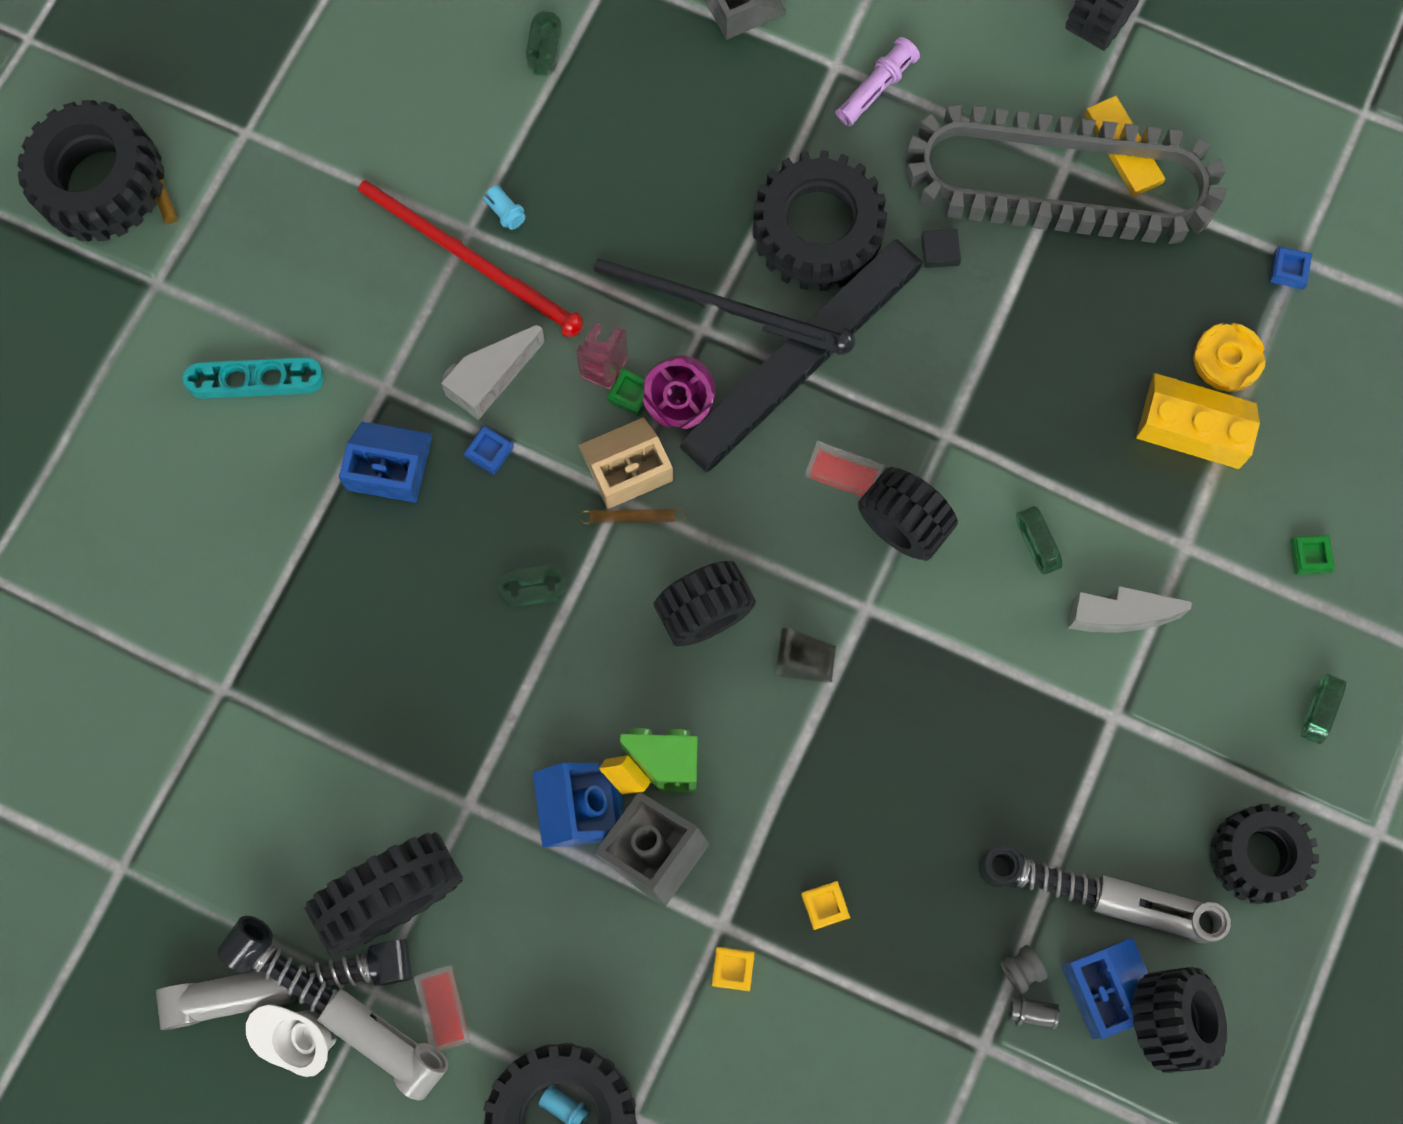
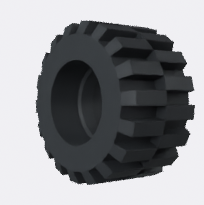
(907, 513)
(704, 603)
(1293, 847)
(1179, 1020)

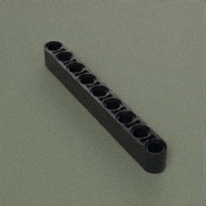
(798, 361)

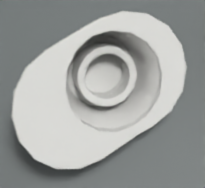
(290, 1039)

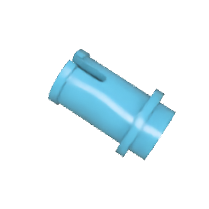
(509, 213)
(563, 1106)

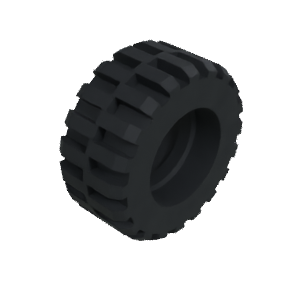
(63, 143)

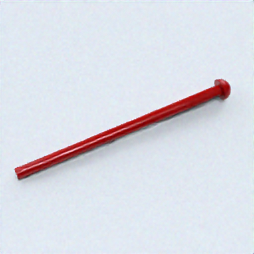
(571, 323)

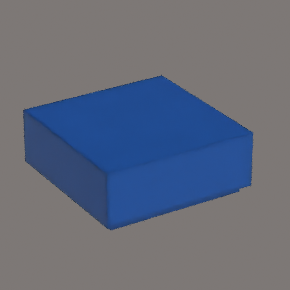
(1290, 267)
(488, 450)

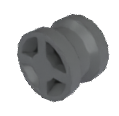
(1024, 969)

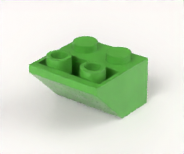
(665, 759)

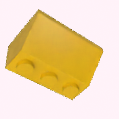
(1199, 421)

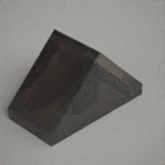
(804, 657)

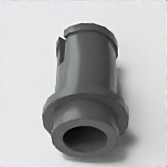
(1033, 1012)

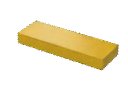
(1137, 172)

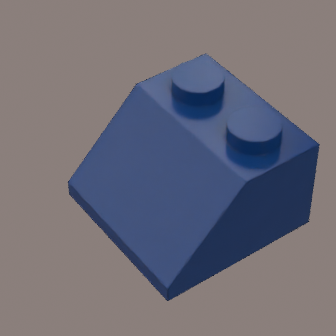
(575, 804)

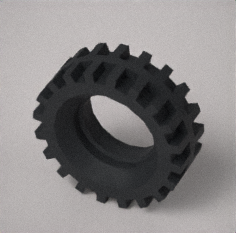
(1099, 20)
(809, 260)
(383, 893)
(560, 1065)

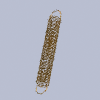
(662, 513)

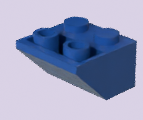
(385, 461)
(1105, 987)

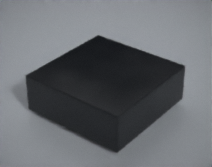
(941, 248)

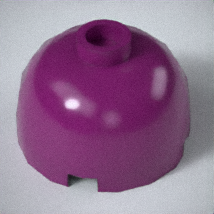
(679, 392)

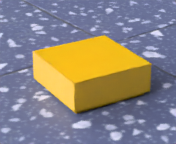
(625, 774)
(825, 905)
(733, 969)

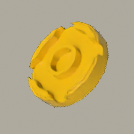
(1229, 357)

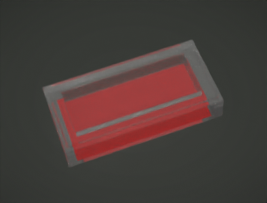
(842, 469)
(442, 1008)

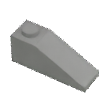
(487, 372)

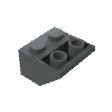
(743, 15)

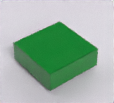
(628, 392)
(1312, 554)

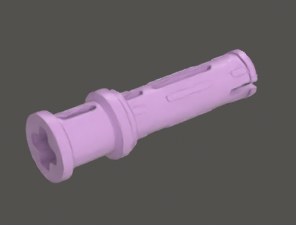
(887, 71)

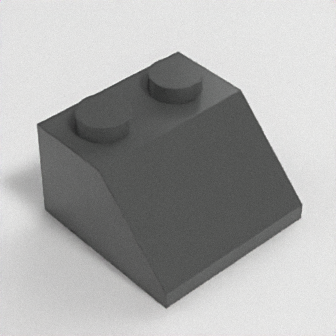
(653, 848)

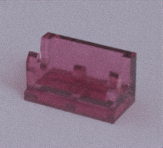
(602, 361)

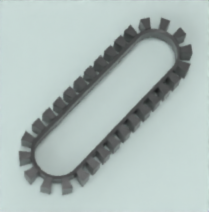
(1197, 216)

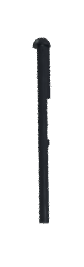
(774, 323)

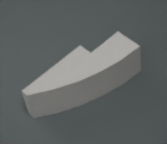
(1124, 611)

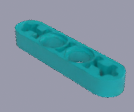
(253, 381)

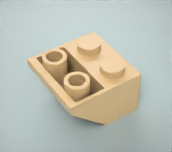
(627, 462)

